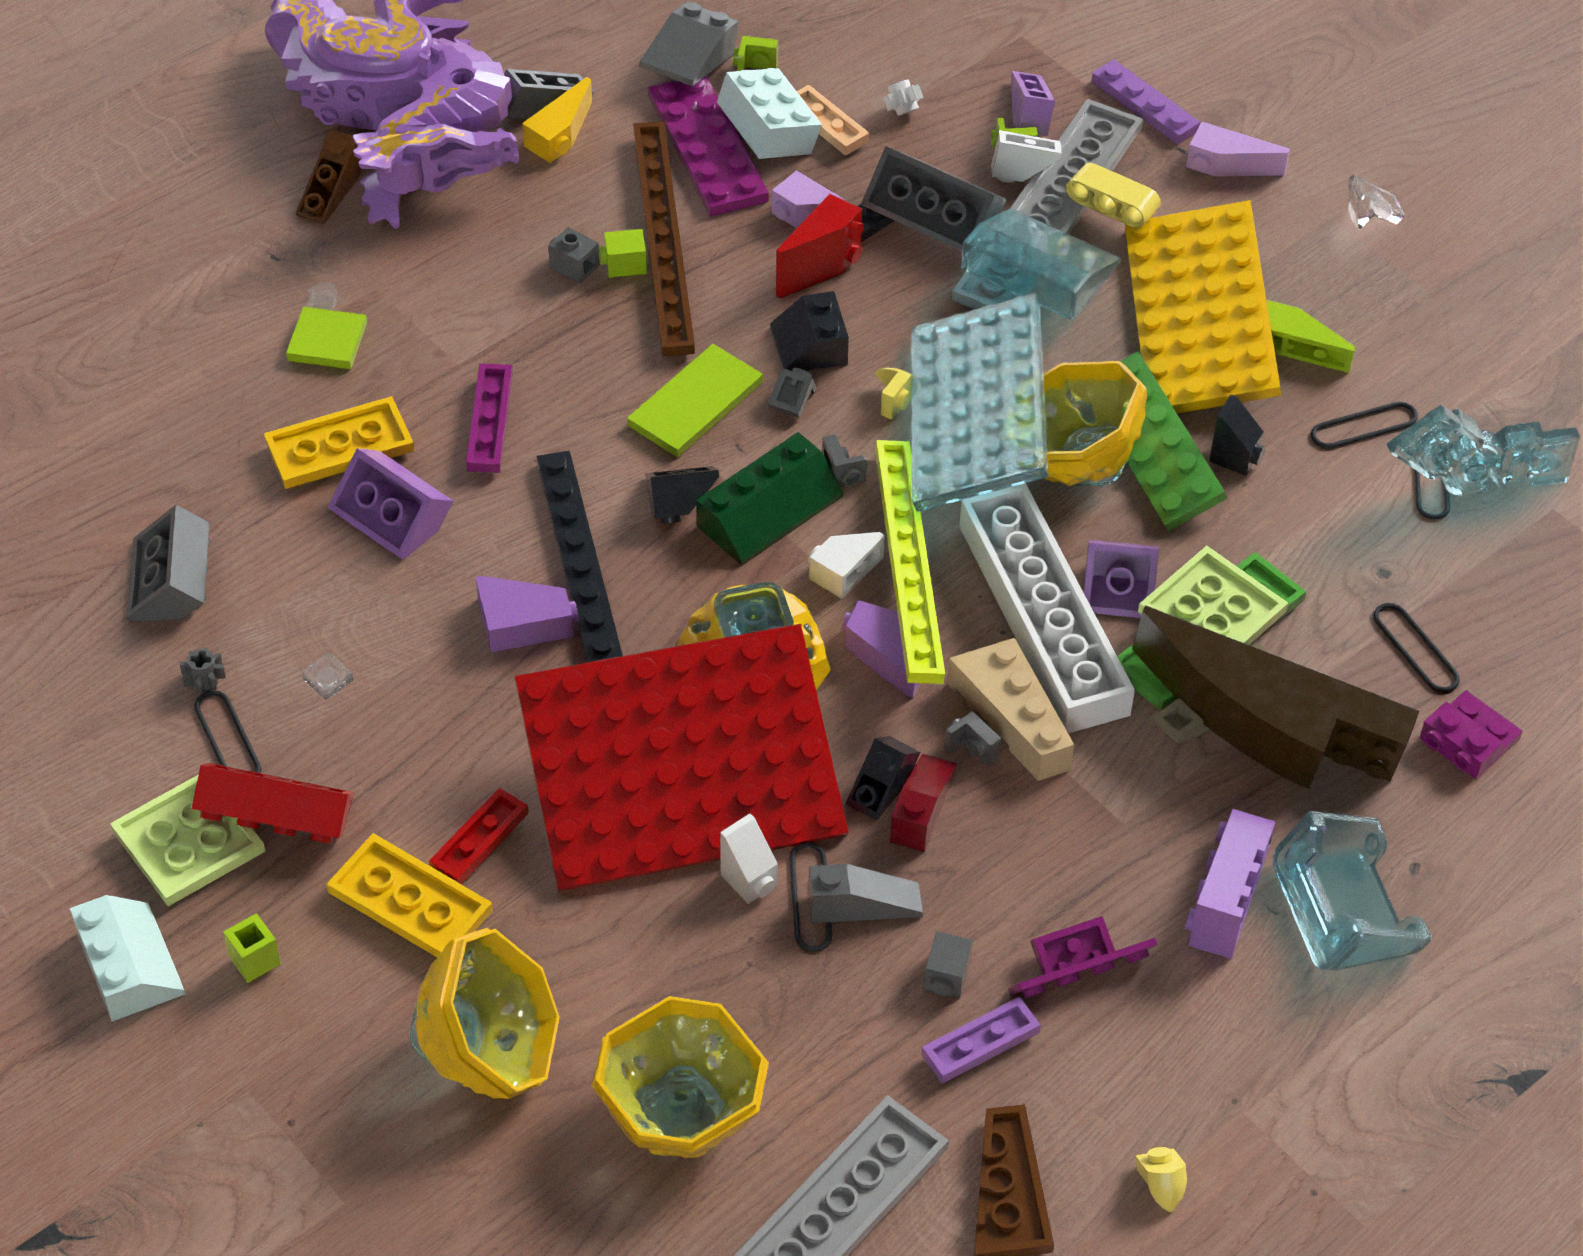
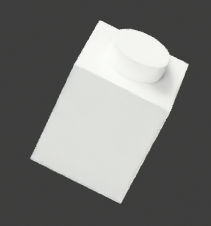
(1022, 156)
(845, 561)
(747, 860)

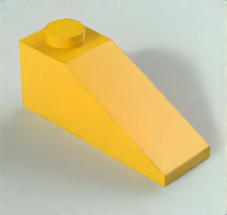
(556, 126)

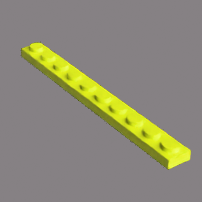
(909, 565)

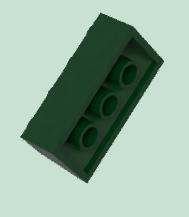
(768, 499)

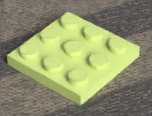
(1218, 598)
(181, 849)

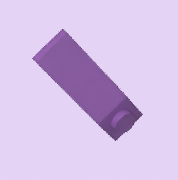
(1031, 102)

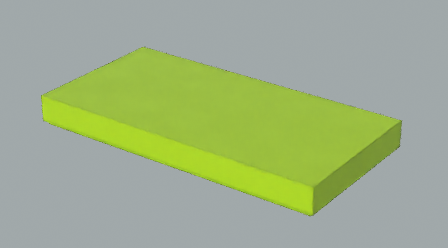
(695, 400)

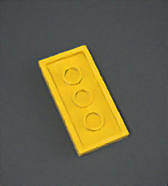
(329, 442)
(408, 896)

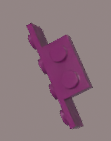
(1074, 950)

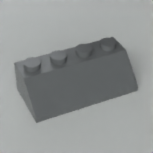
(928, 198)

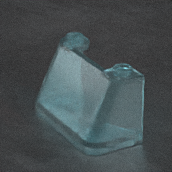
(1338, 894)

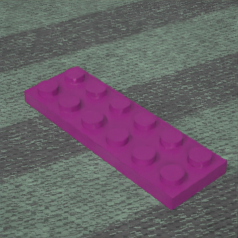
(708, 146)

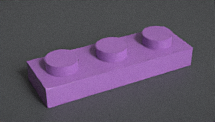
(980, 1040)

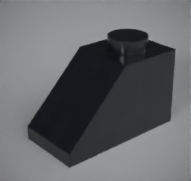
(1236, 438)

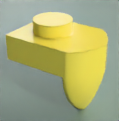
(897, 390)
(1164, 1174)

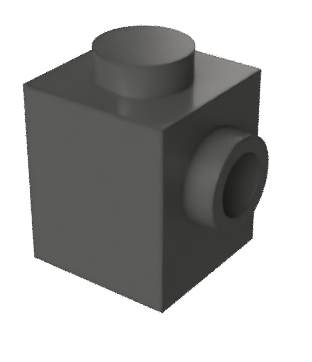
(573, 255)

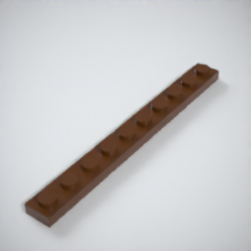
(663, 240)

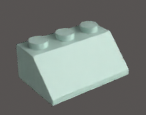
(126, 954)

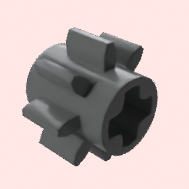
(202, 670)

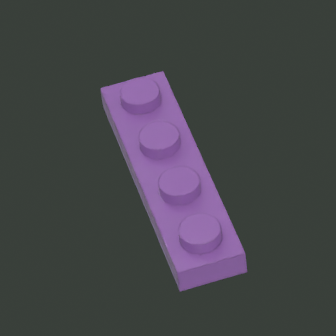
(1145, 101)

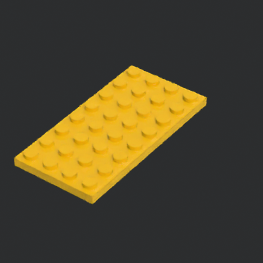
(1203, 306)

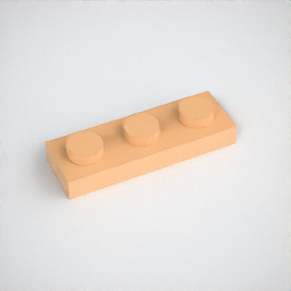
(836, 125)

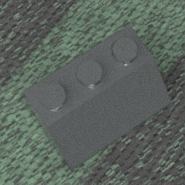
(169, 567)

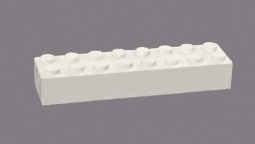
(1046, 608)

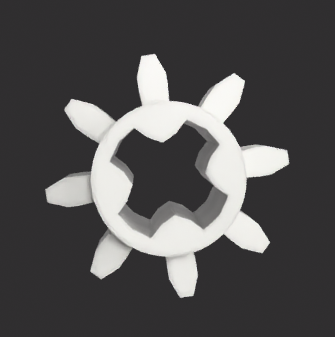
(903, 97)

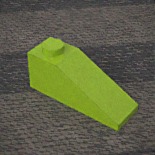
(1306, 339)

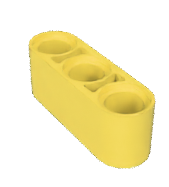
(1113, 195)

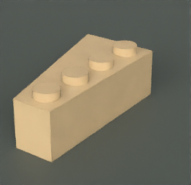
(1015, 706)

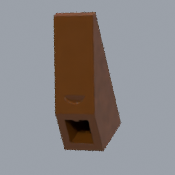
(331, 178)

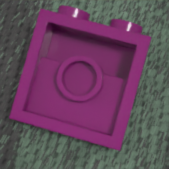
(1469, 734)

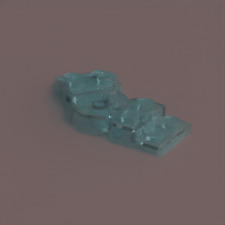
(1469, 458)

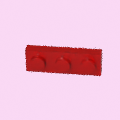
(479, 836)

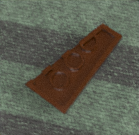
(1011, 1195)

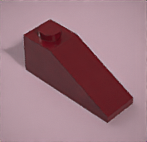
(921, 802)

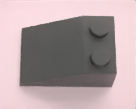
(691, 44)

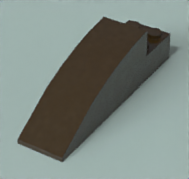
(1272, 705)

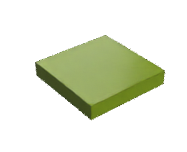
(326, 337)

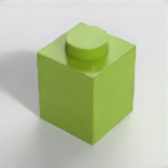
(624, 253)
(252, 947)

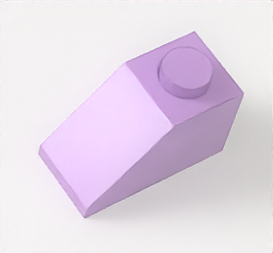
(797, 198)

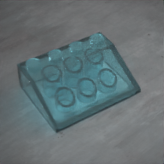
(1037, 259)

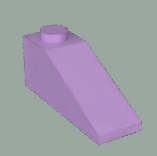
(1230, 153)

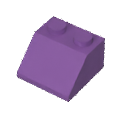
(1119, 576)

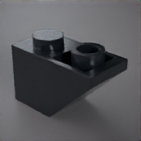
(882, 776)

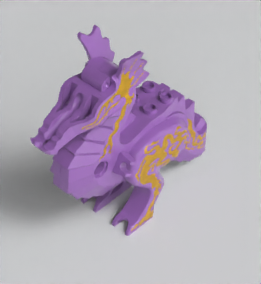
(407, 82)

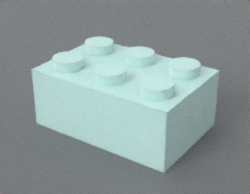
(769, 113)

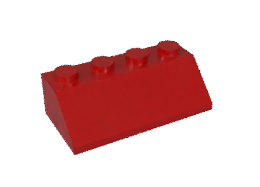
(271, 801)

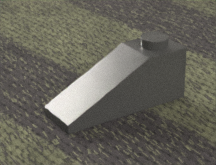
(536, 90)
(859, 894)

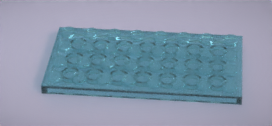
(978, 403)

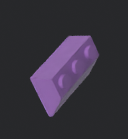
(389, 502)

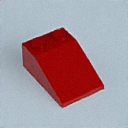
(820, 246)

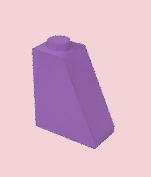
(523, 613)
(876, 640)

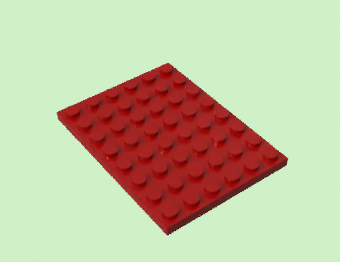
(673, 746)

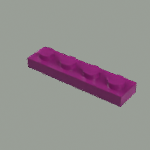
(489, 418)

